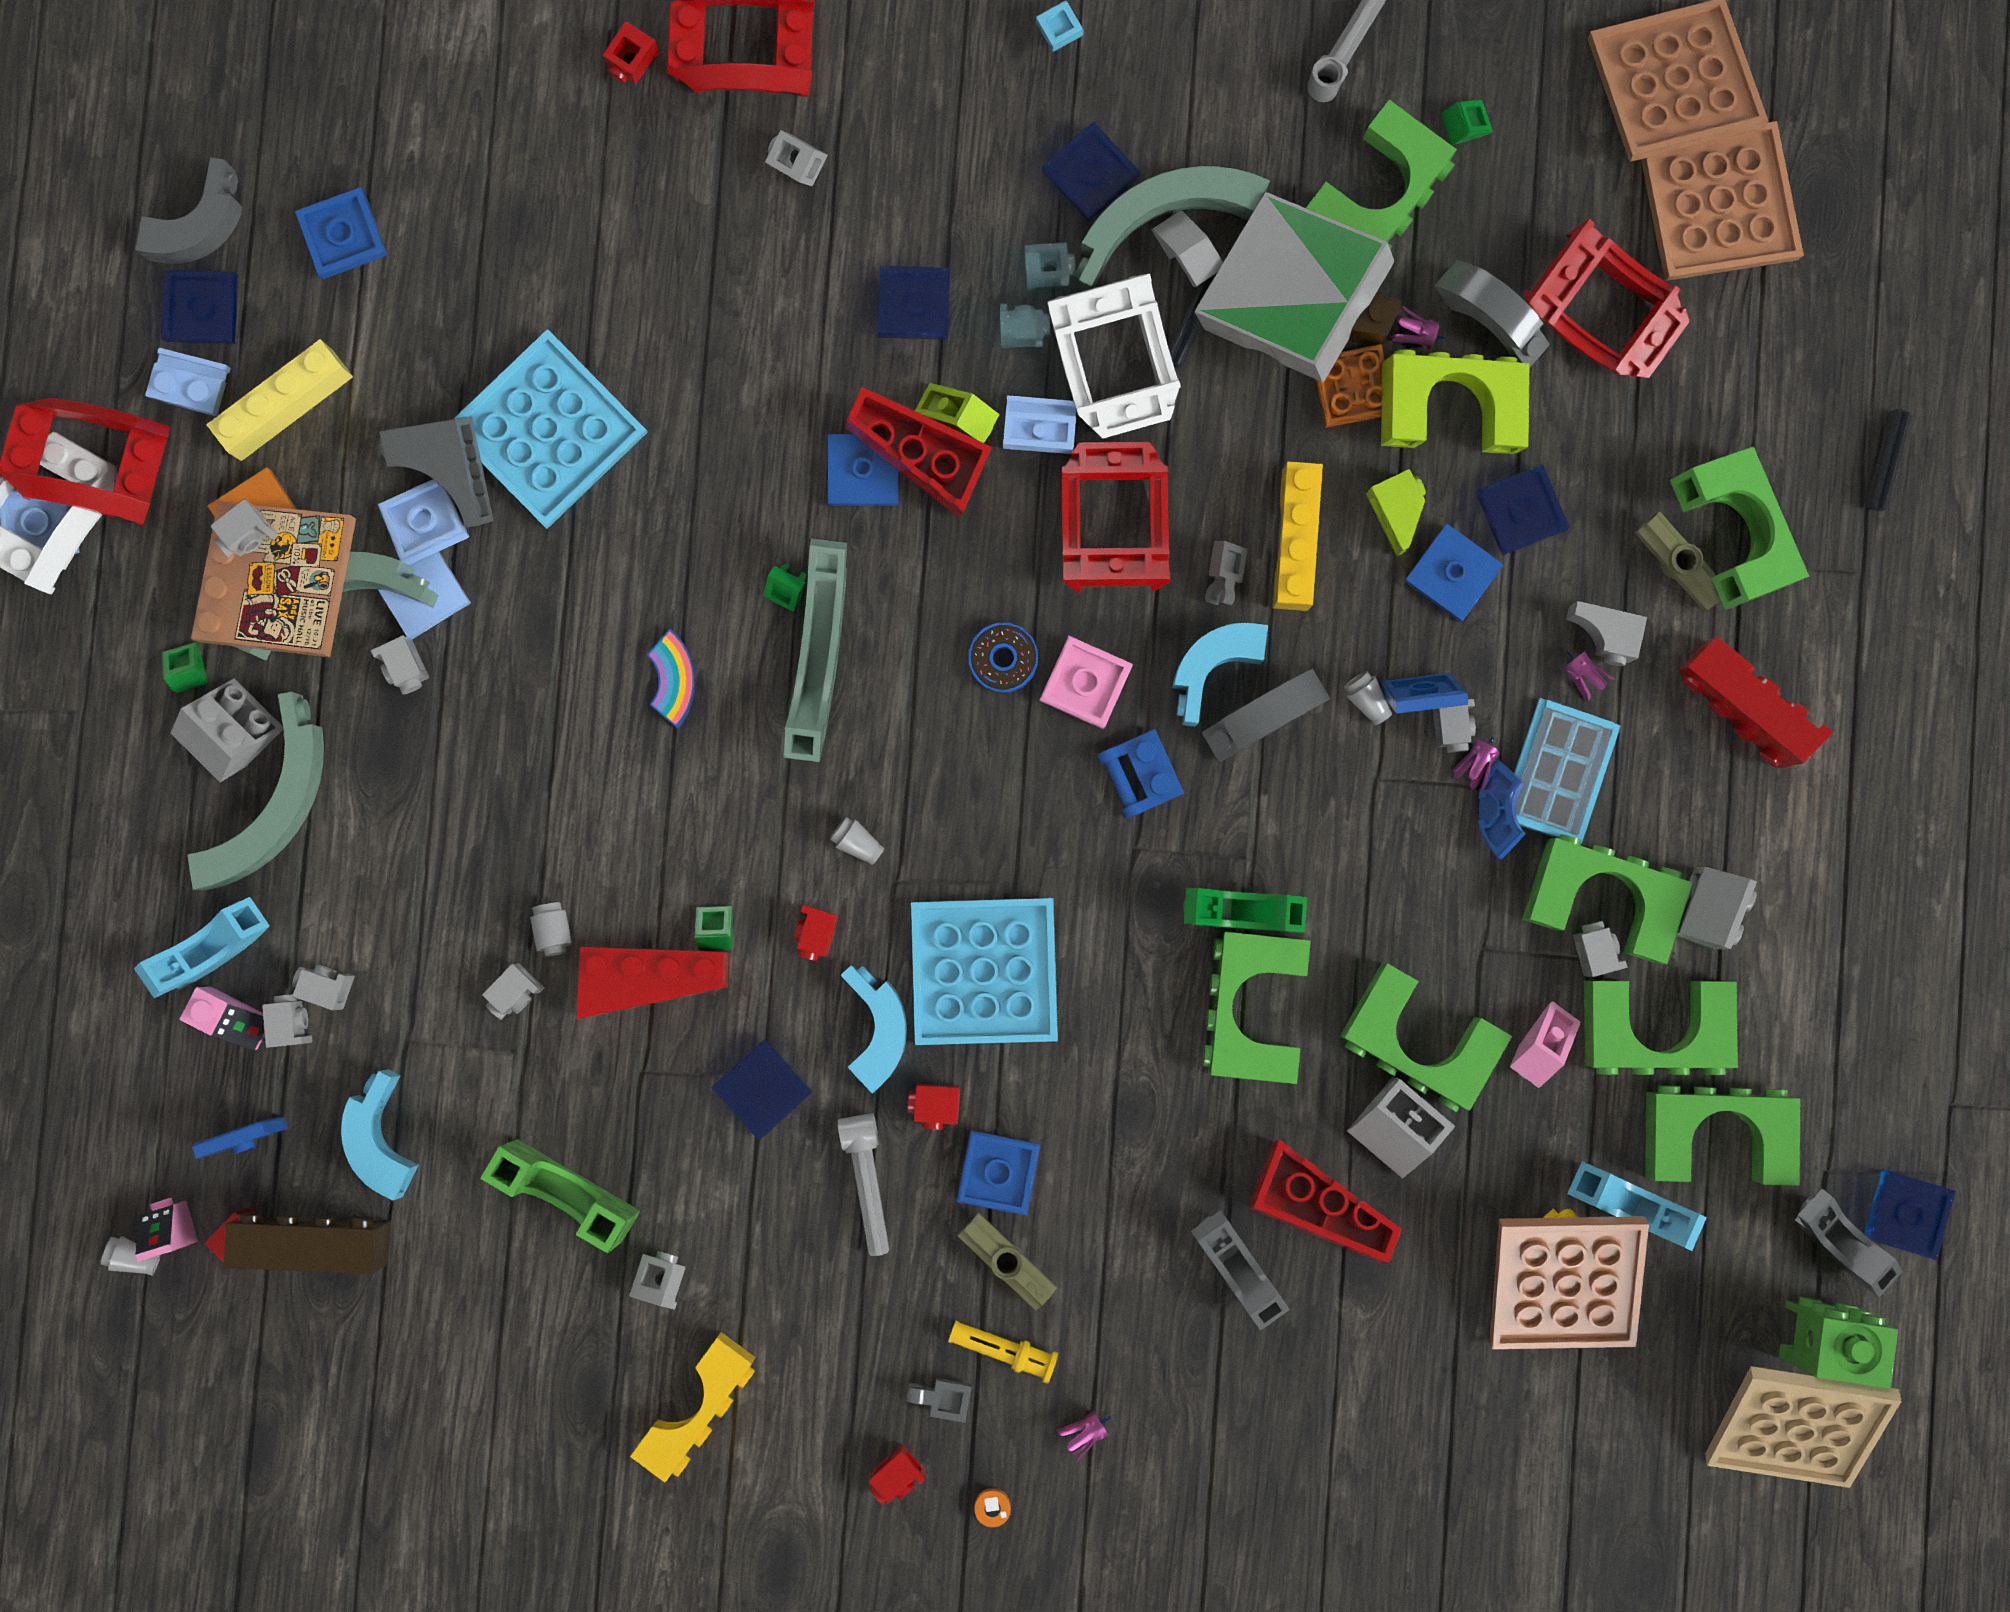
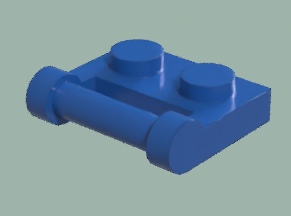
(1151, 769)

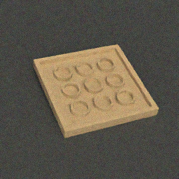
(1801, 1427)

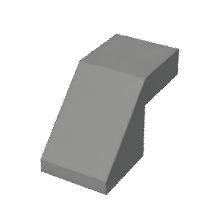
(1190, 246)

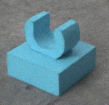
(1059, 26)

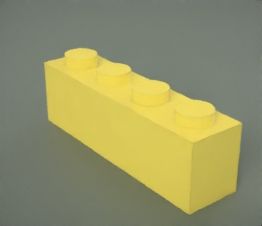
(279, 400)

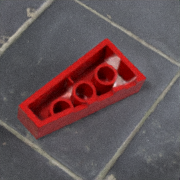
(922, 449)
(1752, 705)
(638, 977)
(1311, 1201)

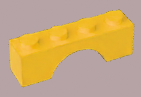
(1298, 537)
(667, 1443)

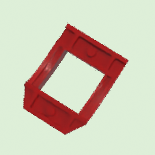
(792, 49)
(1569, 272)
(135, 474)
(1115, 565)

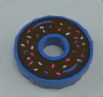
(998, 637)

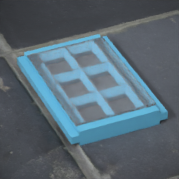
(1562, 769)

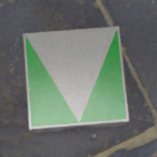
(1294, 286)

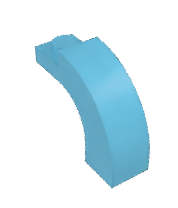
(1225, 644)
(204, 951)
(890, 1031)
(364, 1143)
(1627, 1200)

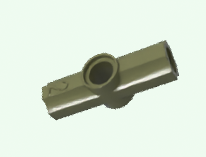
(1665, 544)
(1023, 1278)

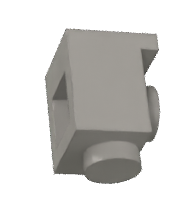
(807, 163)
(242, 529)
(401, 664)
(1454, 727)
(1598, 950)
(322, 987)
(511, 991)
(285, 1022)
(648, 1282)

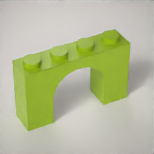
(1497, 384)

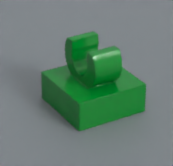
(784, 587)

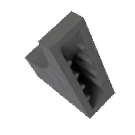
(448, 455)

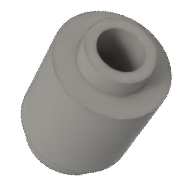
(550, 929)

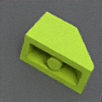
(958, 411)
(1398, 507)

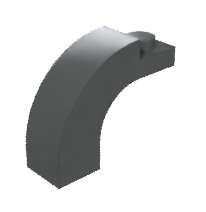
(200, 230)
(1497, 307)
(1265, 715)
(1846, 1244)
(1240, 1270)

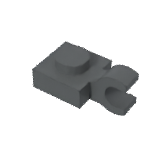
(1227, 569)
(947, 1399)

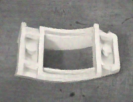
(1103, 306)
(42, 566)

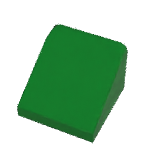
(1466, 121)
(184, 668)
(714, 928)

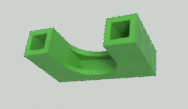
(1418, 155)
(1744, 486)
(1656, 894)
(1707, 1044)
(1230, 1051)
(1455, 1078)
(1769, 1117)
(523, 1169)

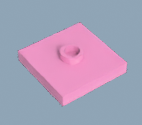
(1086, 682)

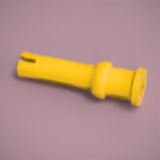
(961, 1335)

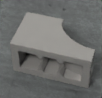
(1614, 632)

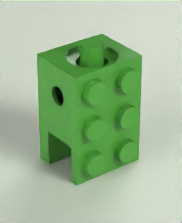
(1846, 1343)

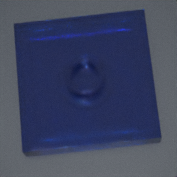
(1090, 171)
(914, 302)
(199, 306)
(1522, 510)
(762, 1089)
(1909, 1214)

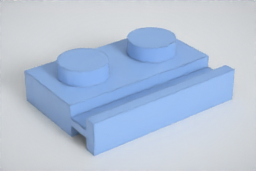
(187, 382)
(1039, 424)

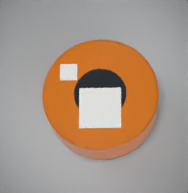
(992, 1507)

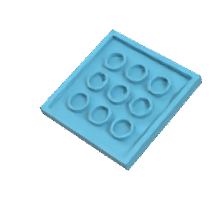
(550, 428)
(984, 971)

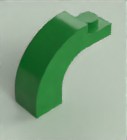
(1245, 910)

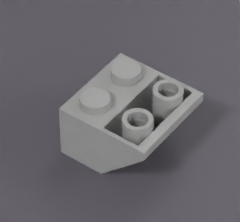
(225, 729)
(1716, 908)
(1400, 1127)

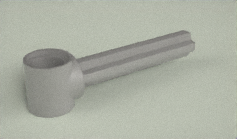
(1335, 63)
(859, 1137)

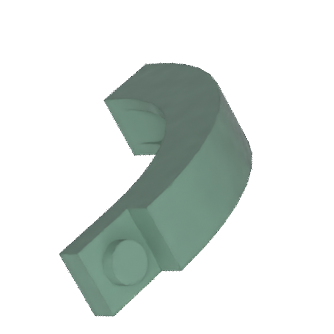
(1177, 190)
(377, 572)
(819, 651)
(284, 811)

